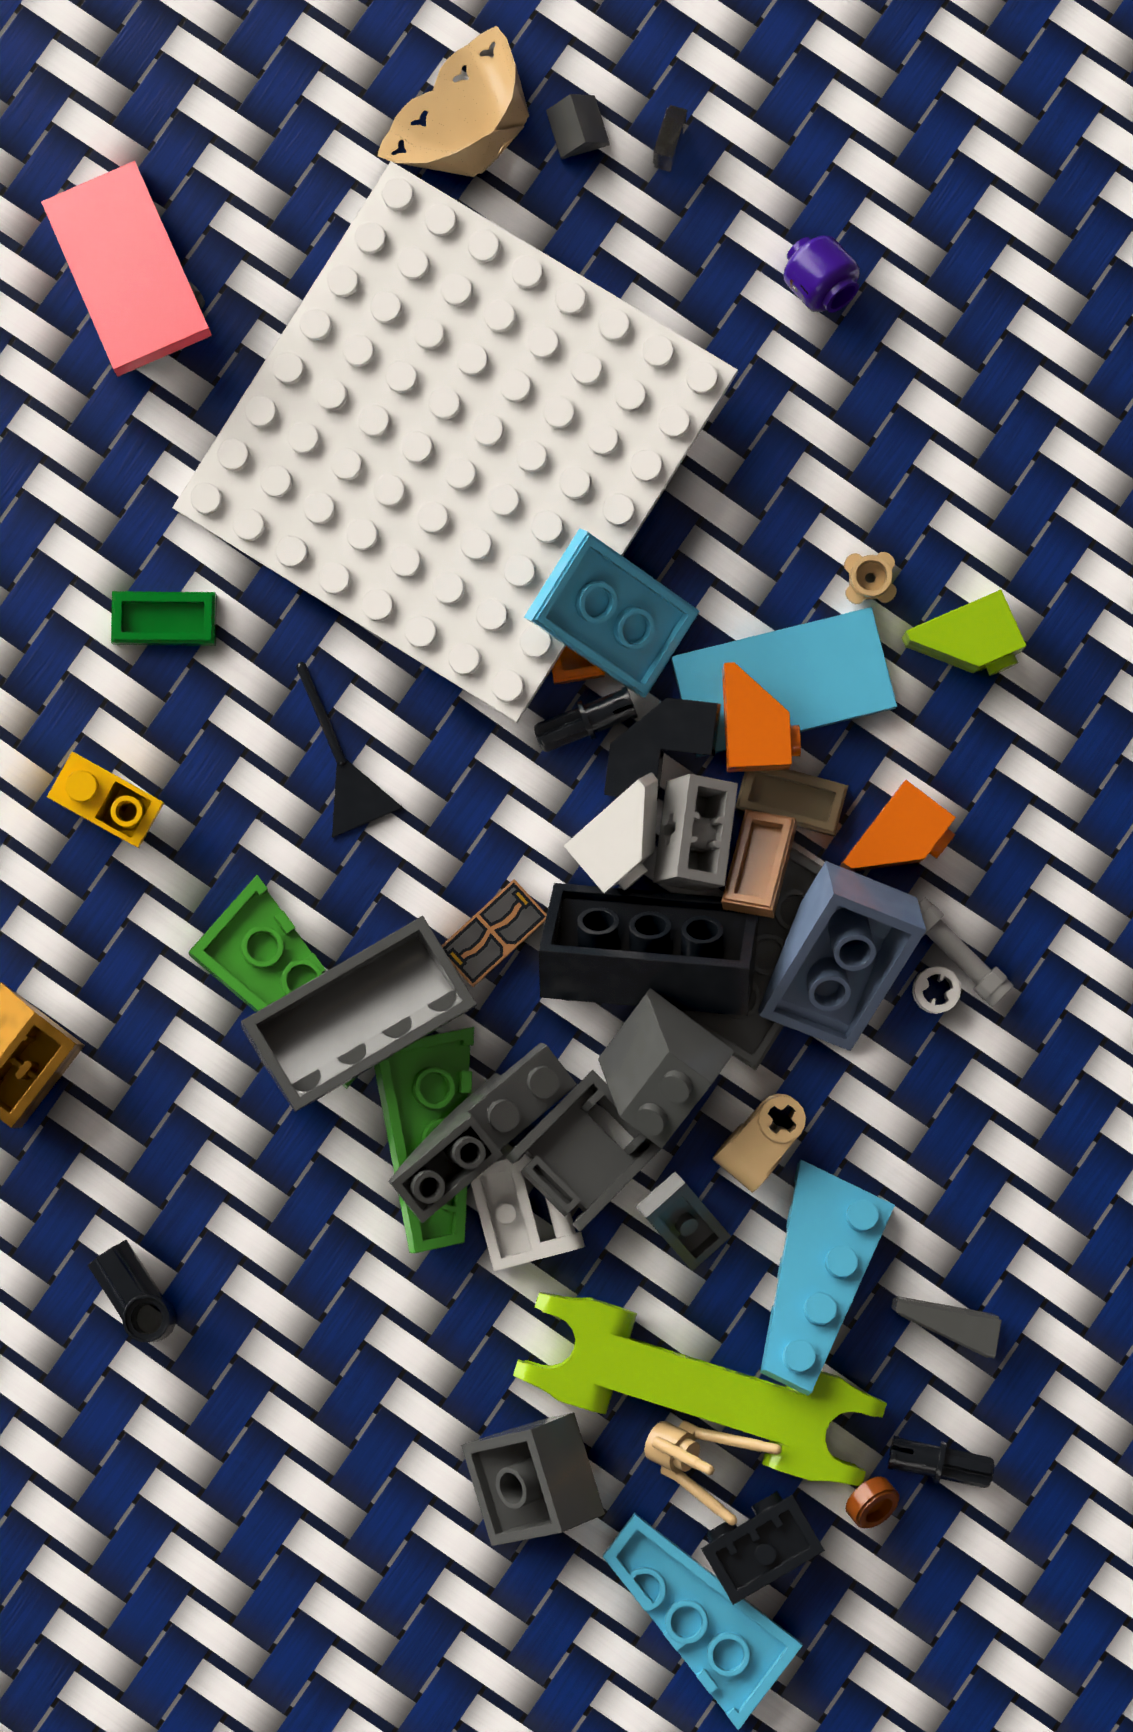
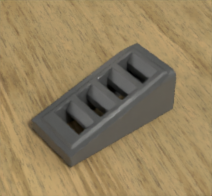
(964, 1326)

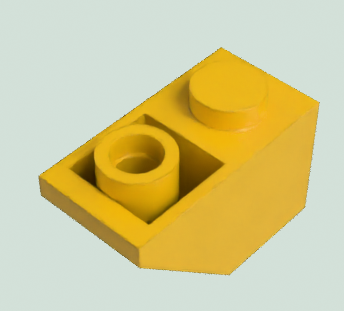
(105, 799)

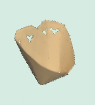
(465, 119)

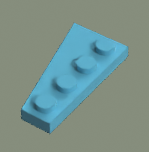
(823, 1261)
(726, 1645)

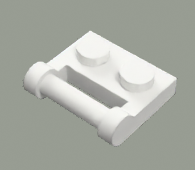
(510, 1221)

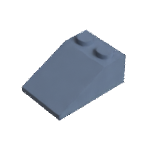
(841, 955)

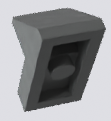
(683, 1221)

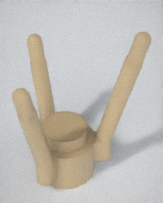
(677, 1452)

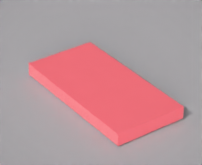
(126, 269)

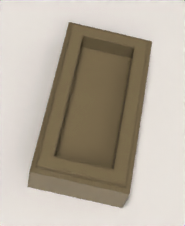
(794, 794)

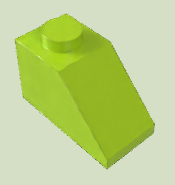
(971, 636)

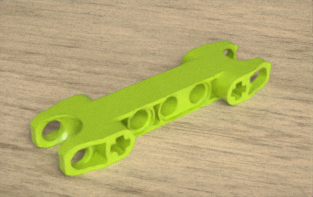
(611, 1360)

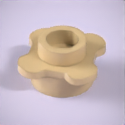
(878, 565)

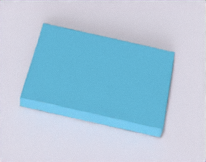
(611, 613)

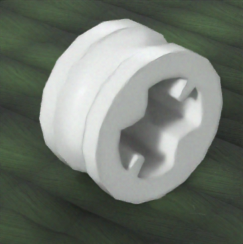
(921, 984)

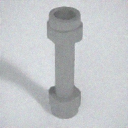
(990, 984)

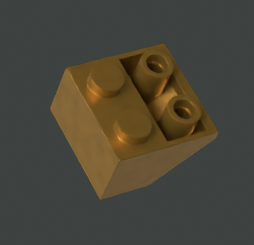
(31, 1056)

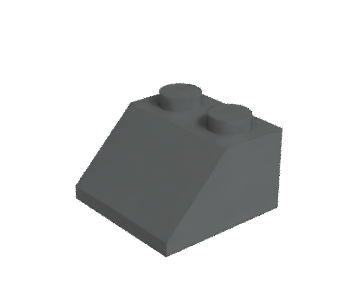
(660, 1067)
(533, 1480)

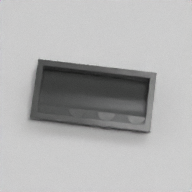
(358, 1014)

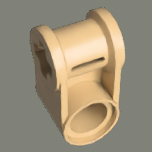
(754, 1148)

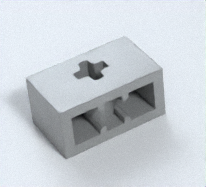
(695, 832)

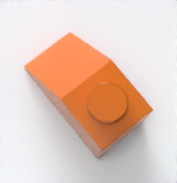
(755, 725)
(902, 832)

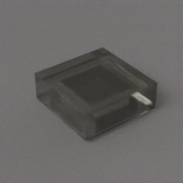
(669, 138)

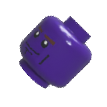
(821, 274)

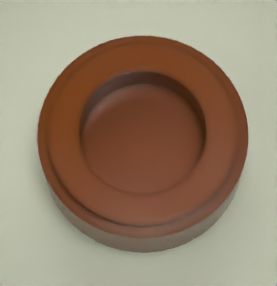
(872, 1502)

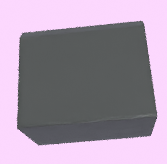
(577, 125)

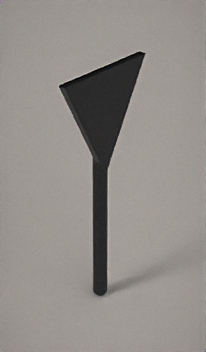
(356, 796)

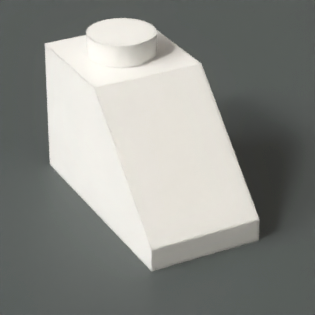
(619, 837)

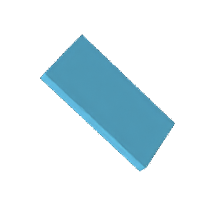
(814, 670)

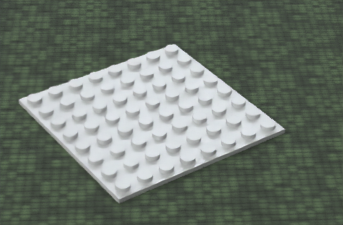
(449, 434)

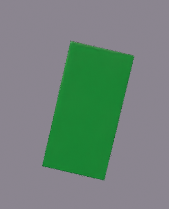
(164, 618)

